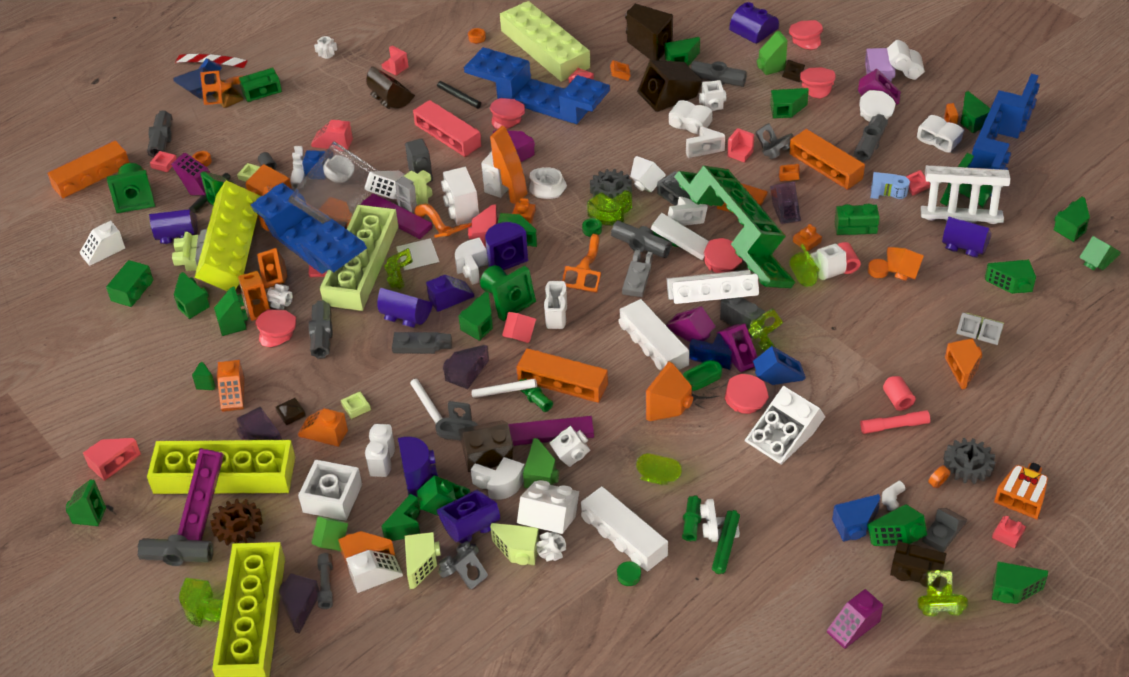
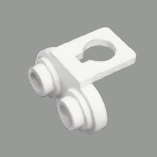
(710, 528)

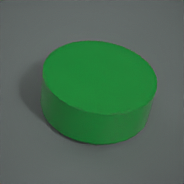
(592, 226)
(628, 573)

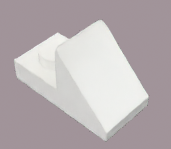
(706, 143)
(688, 212)

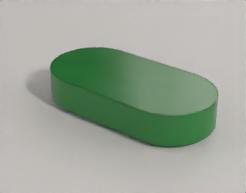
(703, 374)

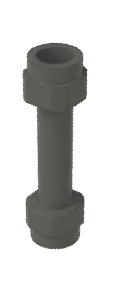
(325, 596)

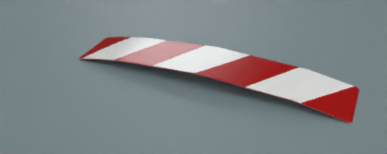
(224, 60)

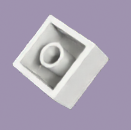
(460, 195)
(330, 490)
(548, 506)

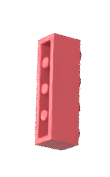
(447, 128)

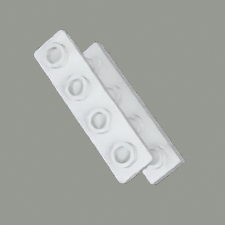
(957, 176)
(712, 286)

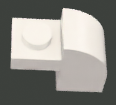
(469, 258)
(830, 261)
(501, 482)

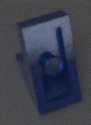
(718, 351)

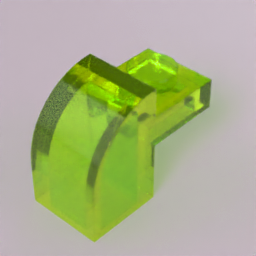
(608, 209)
(198, 602)

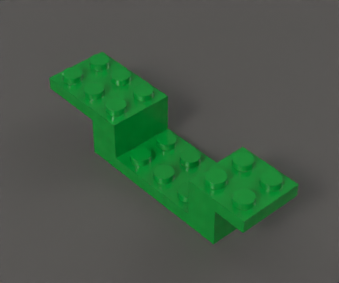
(760, 233)

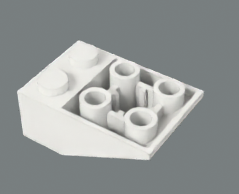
(785, 425)

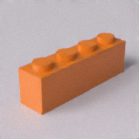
(827, 159)
(88, 169)
(563, 375)

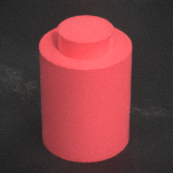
(852, 260)
(899, 393)

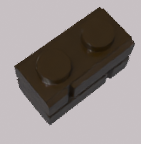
(914, 562)

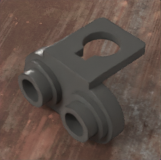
(773, 149)
(448, 427)
(465, 555)

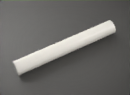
(504, 388)
(426, 400)

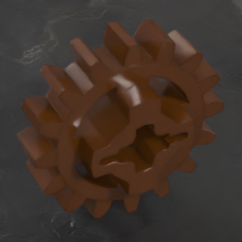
(236, 522)

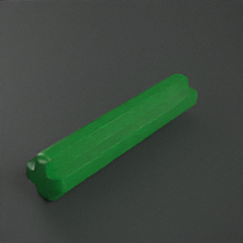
(725, 542)

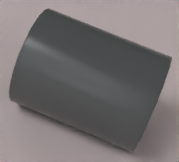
(265, 158)

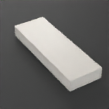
(680, 235)

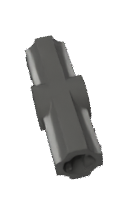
(719, 71)
(160, 133)
(871, 138)
(641, 239)
(320, 329)
(175, 550)

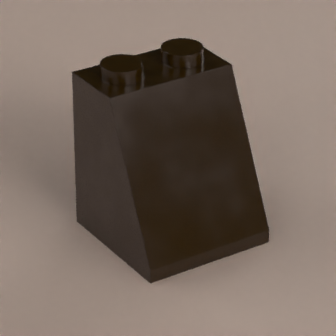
(649, 30)
(668, 83)
(486, 444)

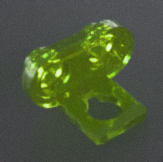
(804, 267)
(393, 268)
(757, 331)
(658, 469)
(941, 601)

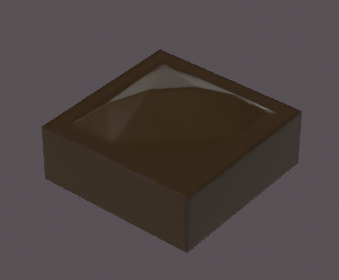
(793, 70)
(290, 411)

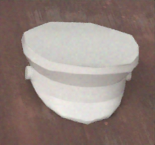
(876, 103)
(546, 183)

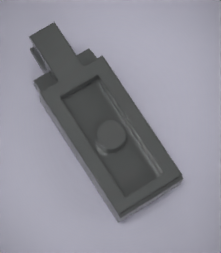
(420, 342)

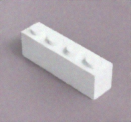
(653, 335)
(624, 529)

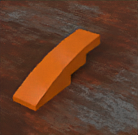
(508, 162)

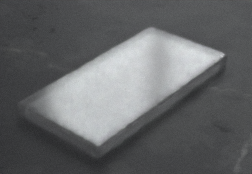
(333, 186)

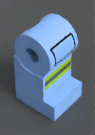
(889, 185)

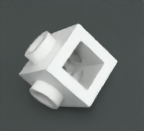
(712, 95)
(570, 446)

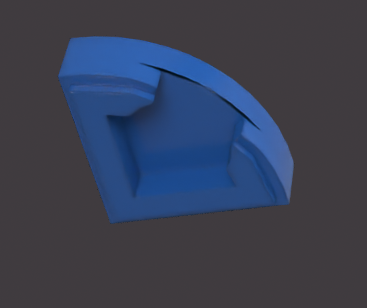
(211, 65)

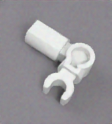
(298, 171)

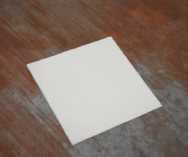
(422, 253)

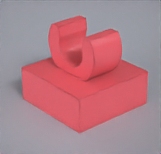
(1009, 532)

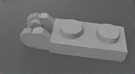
(637, 275)

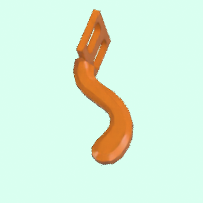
(219, 86)
(426, 209)
(583, 268)

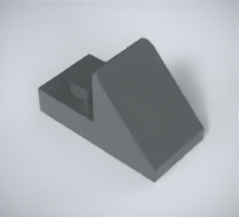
(944, 529)

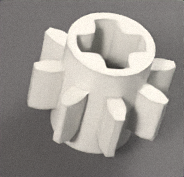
(325, 47)
(279, 296)
(551, 546)

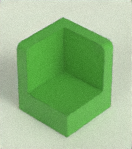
(328, 532)

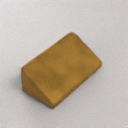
(229, 97)

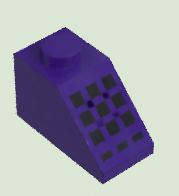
(447, 292)

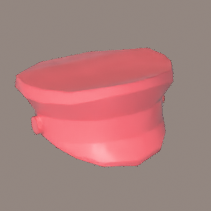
(806, 34)
(818, 81)
(506, 112)
(721, 256)
(275, 327)
(746, 393)

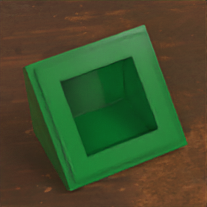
(203, 378)

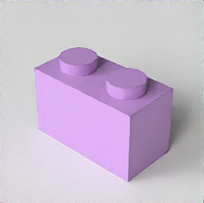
(878, 59)

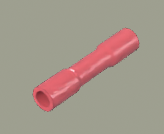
(881, 424)

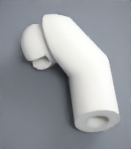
(890, 495)

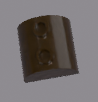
(388, 89)

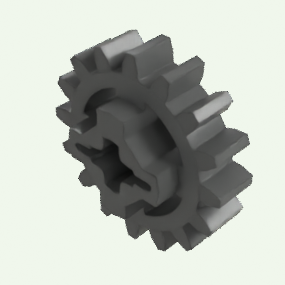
(610, 183)
(980, 463)

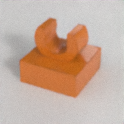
(525, 209)
(807, 237)

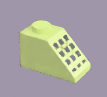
(516, 542)
(420, 556)

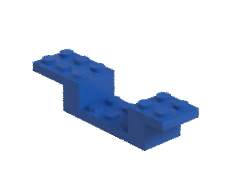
(515, 82)
(1006, 118)
(318, 244)

